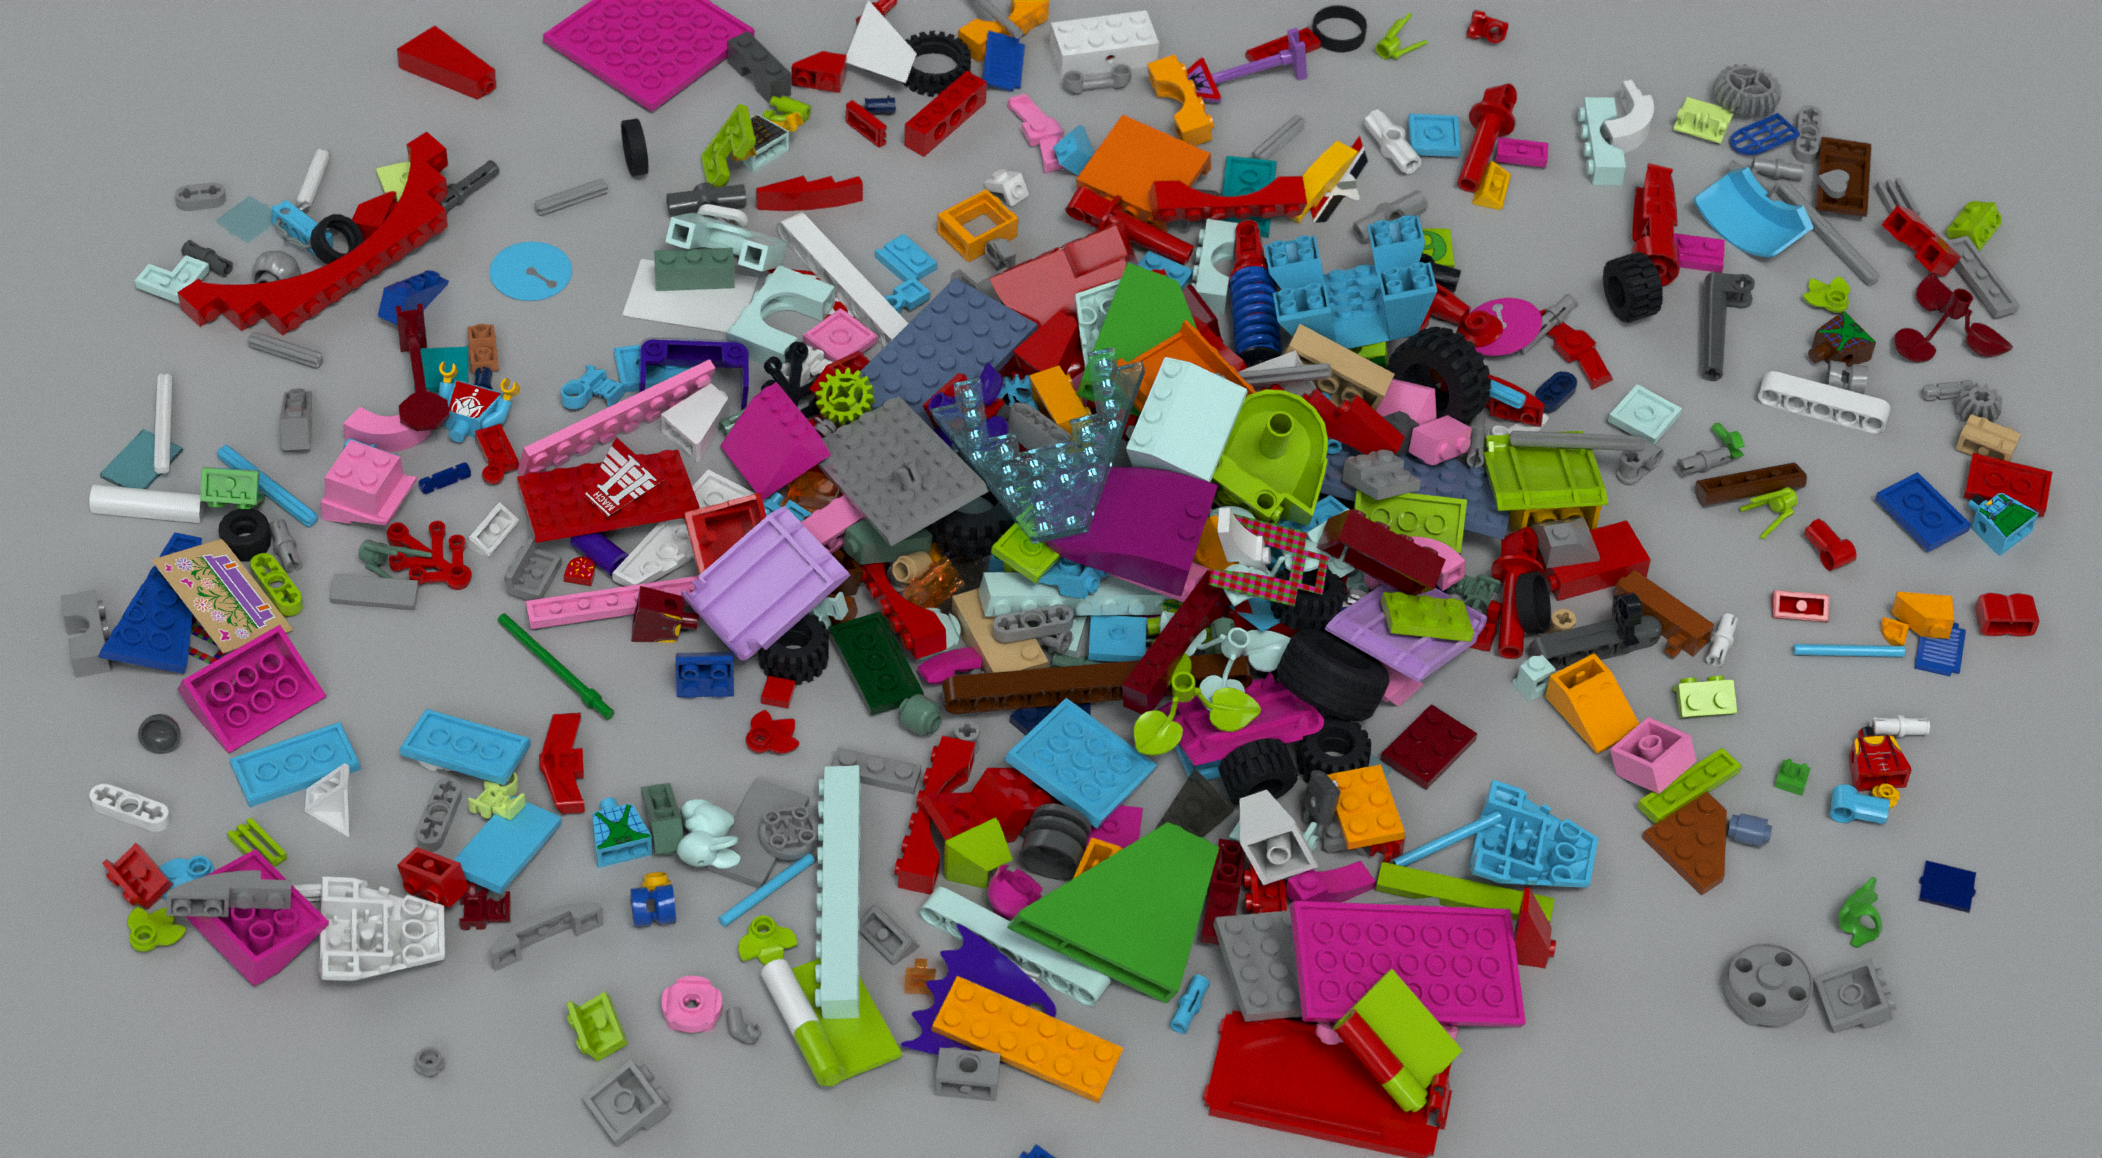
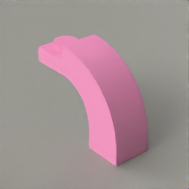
(383, 431)
(1451, 572)

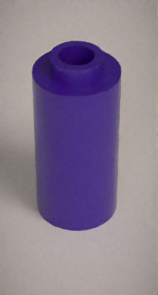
(599, 550)

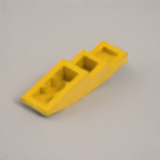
(1325, 174)

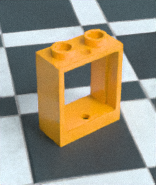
(970, 247)

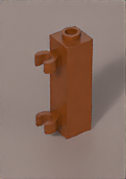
(1680, 624)

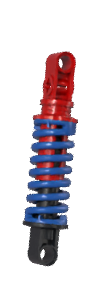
(1252, 299)

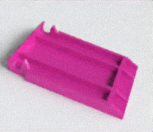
(1281, 717)

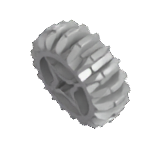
(1747, 91)

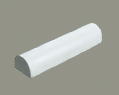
(146, 503)

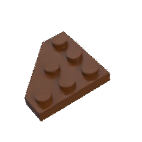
(1693, 842)

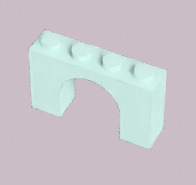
(755, 249)
(781, 291)

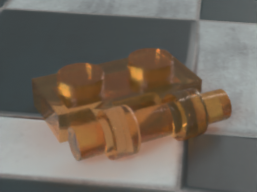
(934, 585)

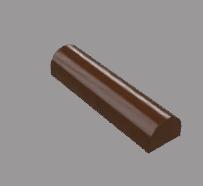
(1749, 484)

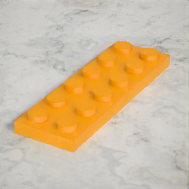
(1027, 1039)

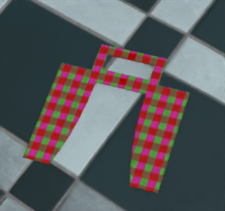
(1270, 587)

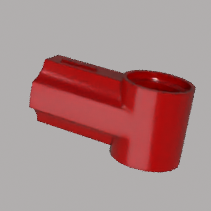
(1832, 550)

